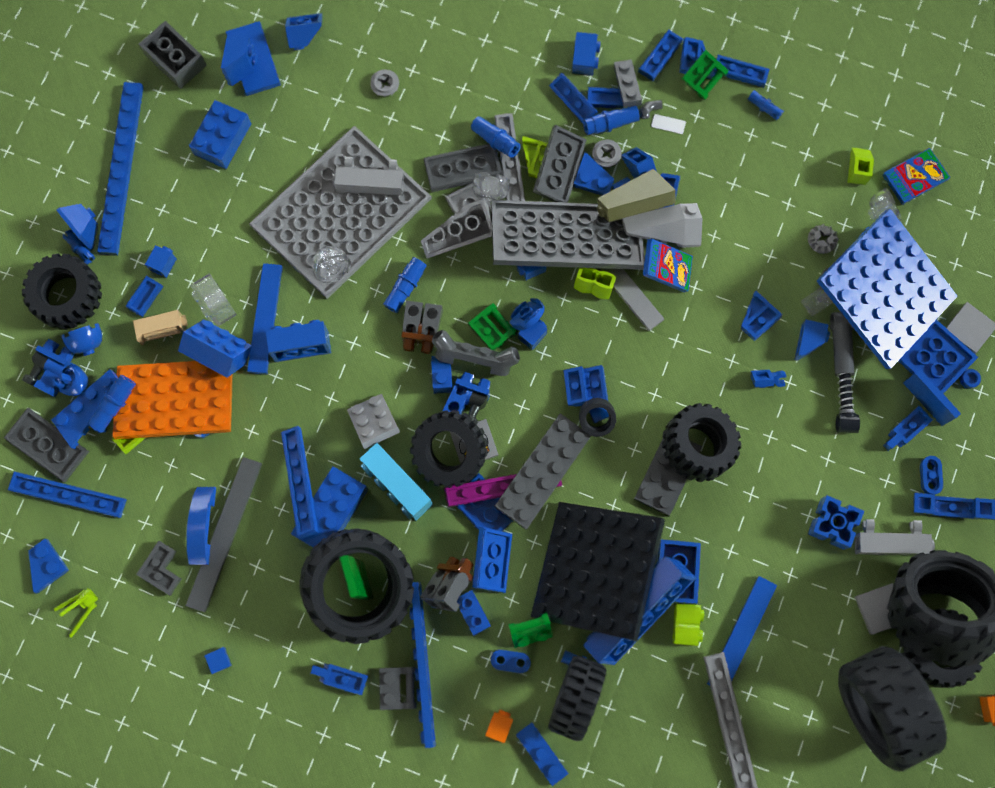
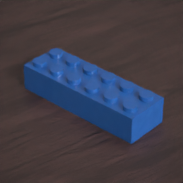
(667, 584)

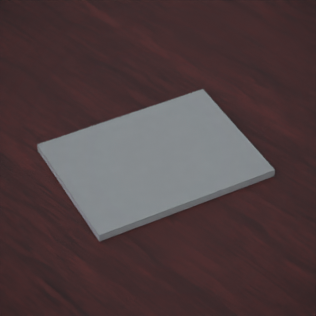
(317, 216)

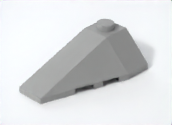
(671, 224)
(463, 228)

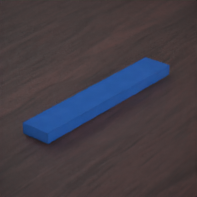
(264, 317)
(299, 482)
(67, 494)
(747, 623)

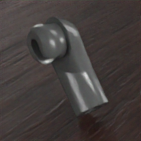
(648, 107)

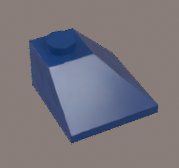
(302, 29)
(81, 222)

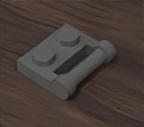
(391, 689)

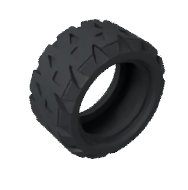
(378, 621)
(934, 635)
(892, 708)

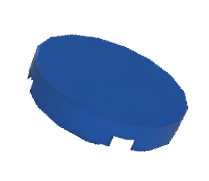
(527, 314)

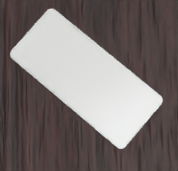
(668, 124)

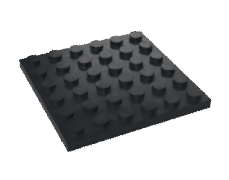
(598, 569)

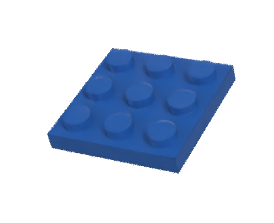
(938, 356)

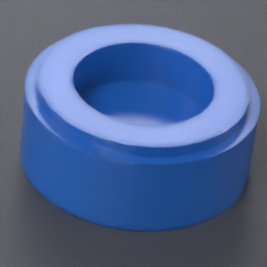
(970, 379)

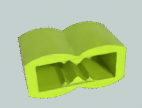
(595, 282)
(687, 624)

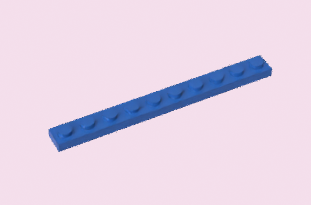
(120, 169)

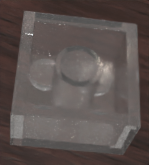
(212, 300)

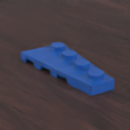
(74, 419)

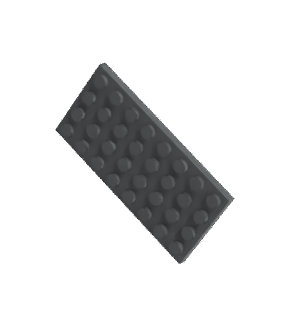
(561, 236)

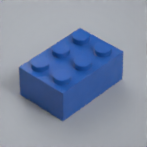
(220, 134)
(298, 341)
(215, 348)
(689, 555)

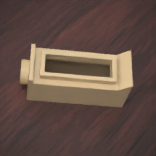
(159, 326)

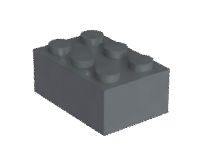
(172, 54)

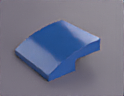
(585, 384)

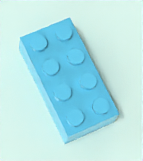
(392, 478)

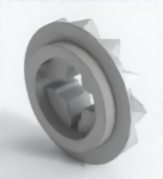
(383, 76)
(607, 146)
(822, 246)

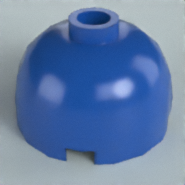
(83, 340)

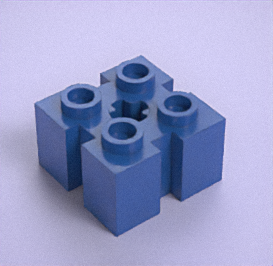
(846, 517)

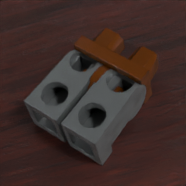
(420, 331)
(448, 584)

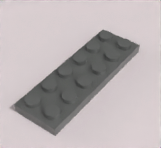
(542, 471)

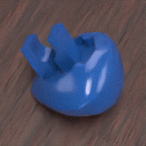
(72, 381)

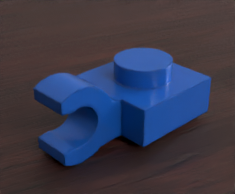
(766, 378)

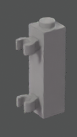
(368, 180)
(893, 543)

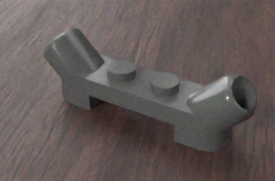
(498, 361)

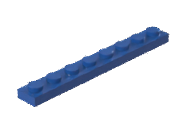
(422, 673)

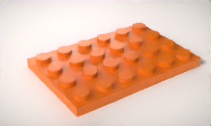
(174, 401)

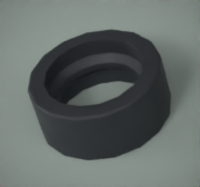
(601, 430)

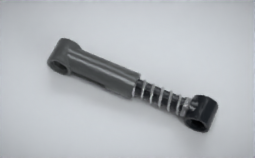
(847, 420)

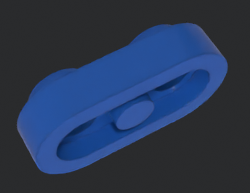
(933, 476)
(510, 662)

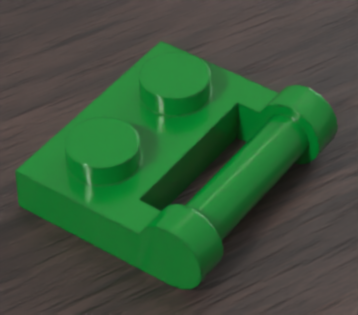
(700, 70)
(488, 331)
(531, 631)

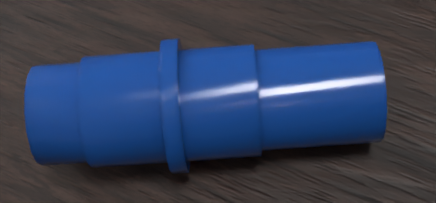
(610, 120)
(496, 137)
(405, 284)
(112, 403)

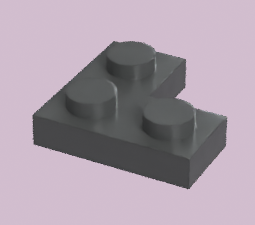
(155, 569)

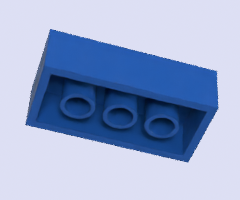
(334, 504)

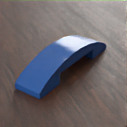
(954, 507)
(198, 525)

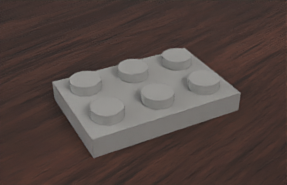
(373, 421)

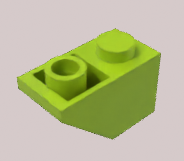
(860, 166)

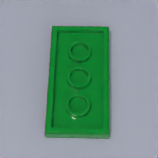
(356, 578)

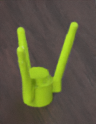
(85, 599)

